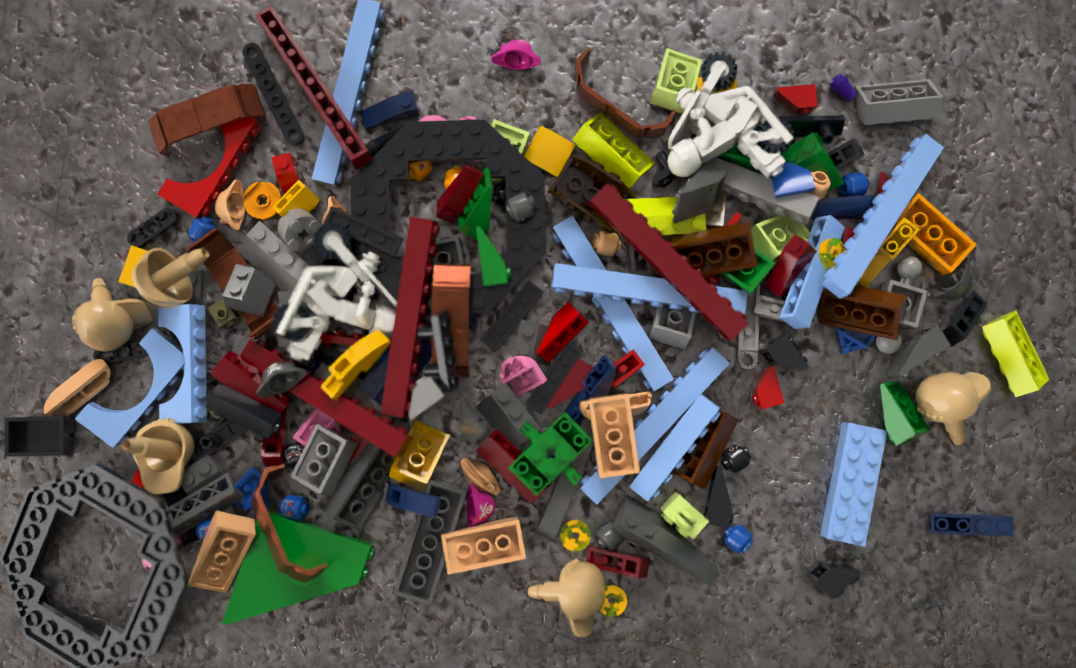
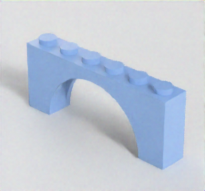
(189, 326)
(114, 425)

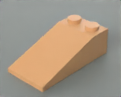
(613, 436)
(483, 545)
(222, 551)

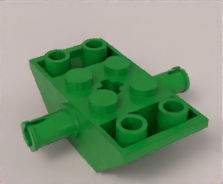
(536, 468)

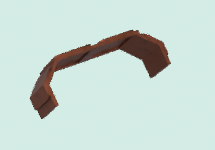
(612, 111)
(204, 114)
(221, 263)
(451, 293)
(293, 571)

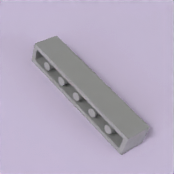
(759, 190)

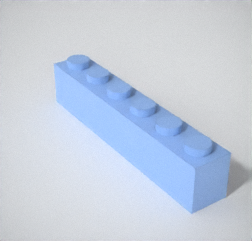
(808, 286)
(674, 447)

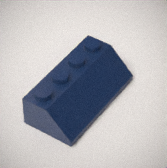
(375, 381)

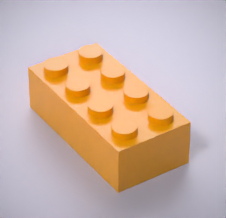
(938, 239)

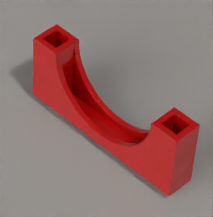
(199, 196)

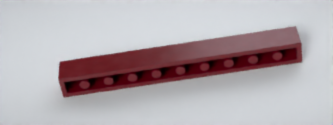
(314, 87)
(668, 262)
(410, 316)
(344, 409)

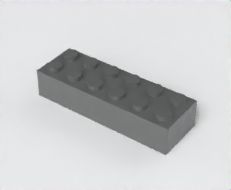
(425, 551)

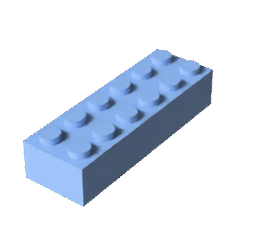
(853, 484)

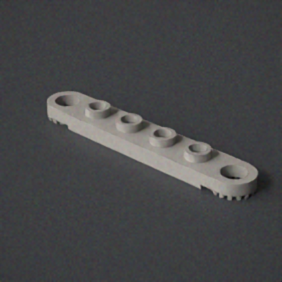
(749, 335)

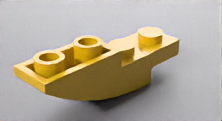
(892, 245)
(357, 358)

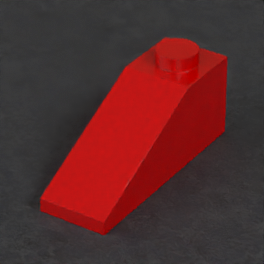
(562, 330)

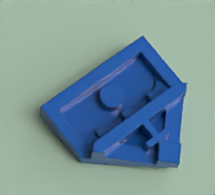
(792, 181)
(853, 340)
(248, 485)

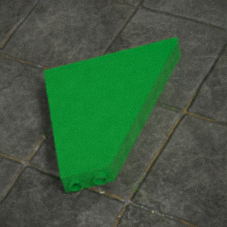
(307, 545)

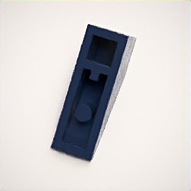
(390, 110)

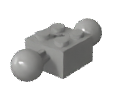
(908, 269)

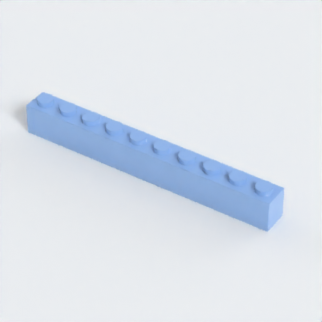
(350, 87)
(882, 216)
(630, 287)
(615, 313)
(663, 415)

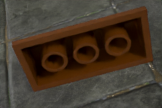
(718, 249)
(865, 311)
(705, 456)

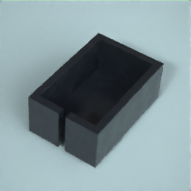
(38, 436)

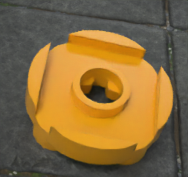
(252, 200)

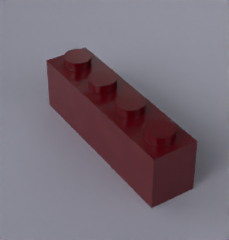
(246, 380)
(500, 455)

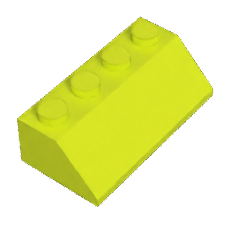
(613, 150)
(659, 215)
(1015, 354)

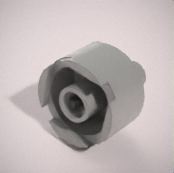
(297, 229)

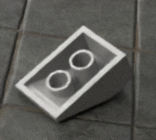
(672, 326)

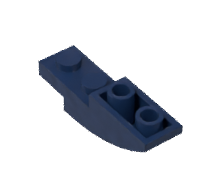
(596, 385)
(412, 500)
(971, 524)

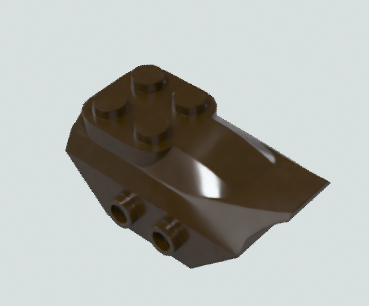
(581, 182)

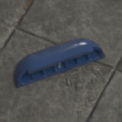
(843, 207)

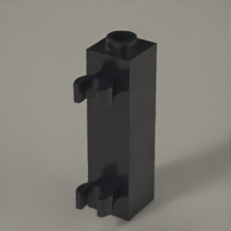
(243, 411)

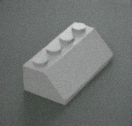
(898, 102)
(273, 257)

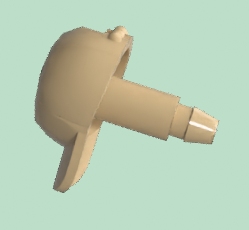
(166, 279)
(109, 323)
(951, 399)
(161, 454)
(579, 593)

